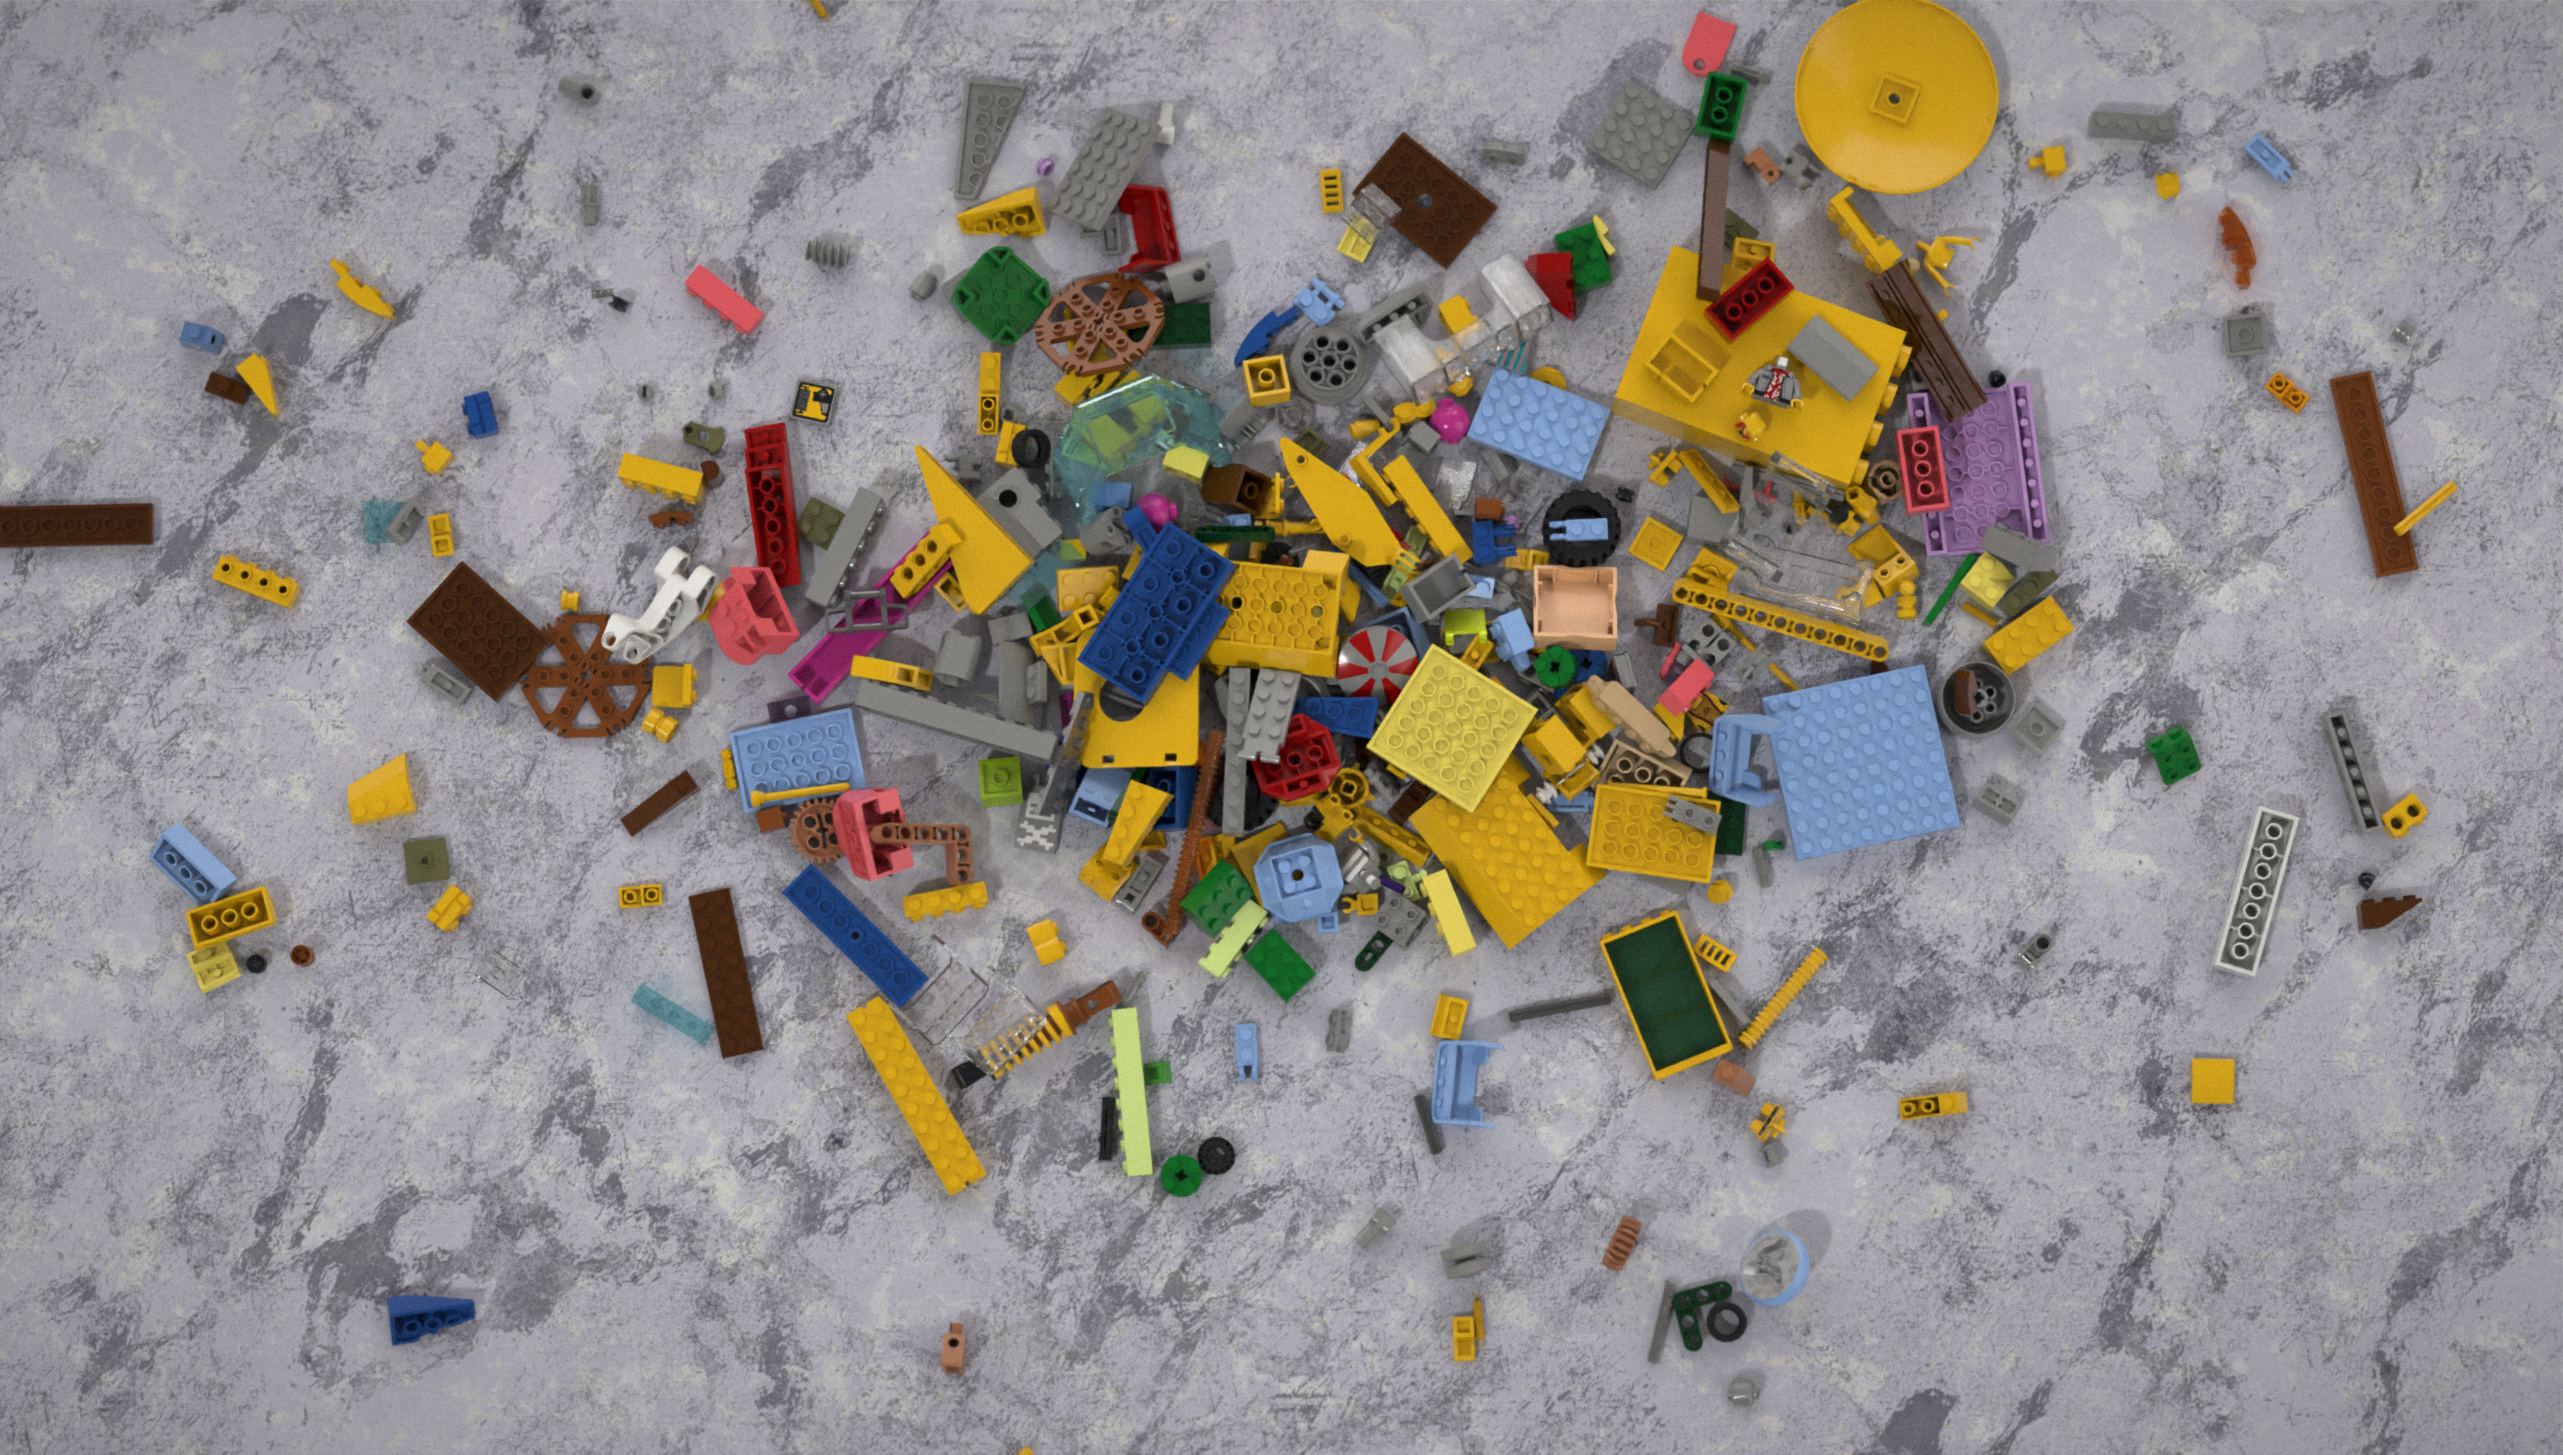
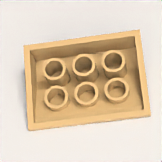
(1630, 764)

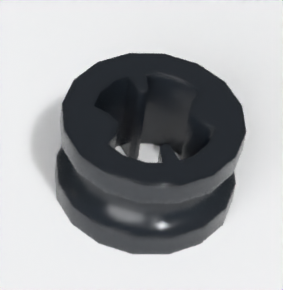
(618, 304)
(1624, 494)
(258, 958)

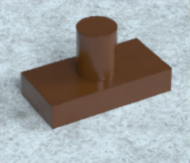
(227, 388)

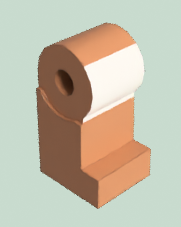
(1763, 165)

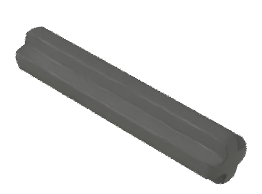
(1428, 1125)

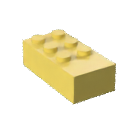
(1448, 913)

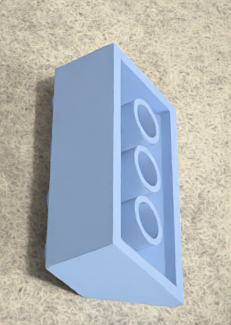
(192, 866)

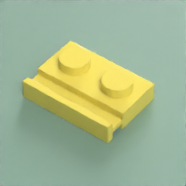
(1354, 246)

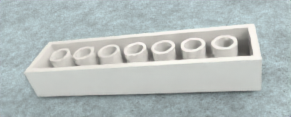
(2255, 892)

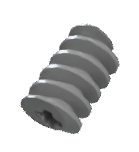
(828, 253)

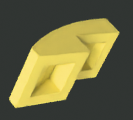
(1602, 232)

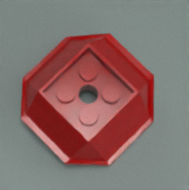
(1318, 767)

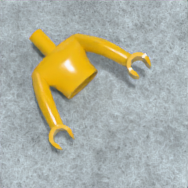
(1940, 254)

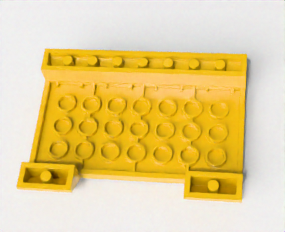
(1506, 856)

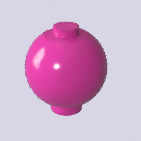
(1450, 421)
(1157, 510)

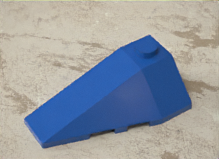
(419, 1315)

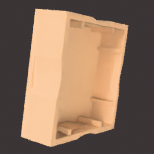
(1575, 607)

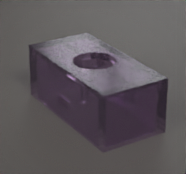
(777, 709)

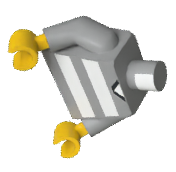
(1360, 867)

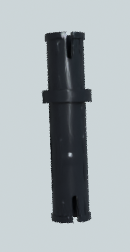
(1106, 1133)

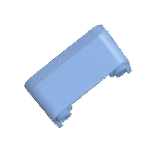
(1731, 754)
(1456, 1083)

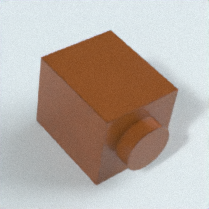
(772, 819)

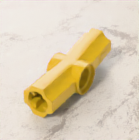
(1863, 505)

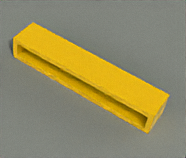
(1424, 509)

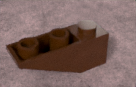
(2379, 914)

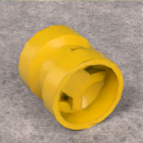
(1906, 607)

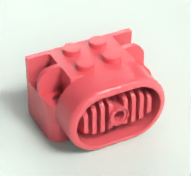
(752, 616)
(853, 820)

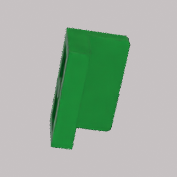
(1043, 615)

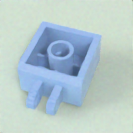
(1512, 638)

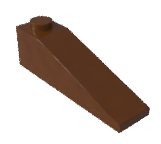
(660, 803)

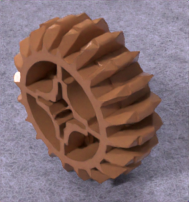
(1621, 1243)

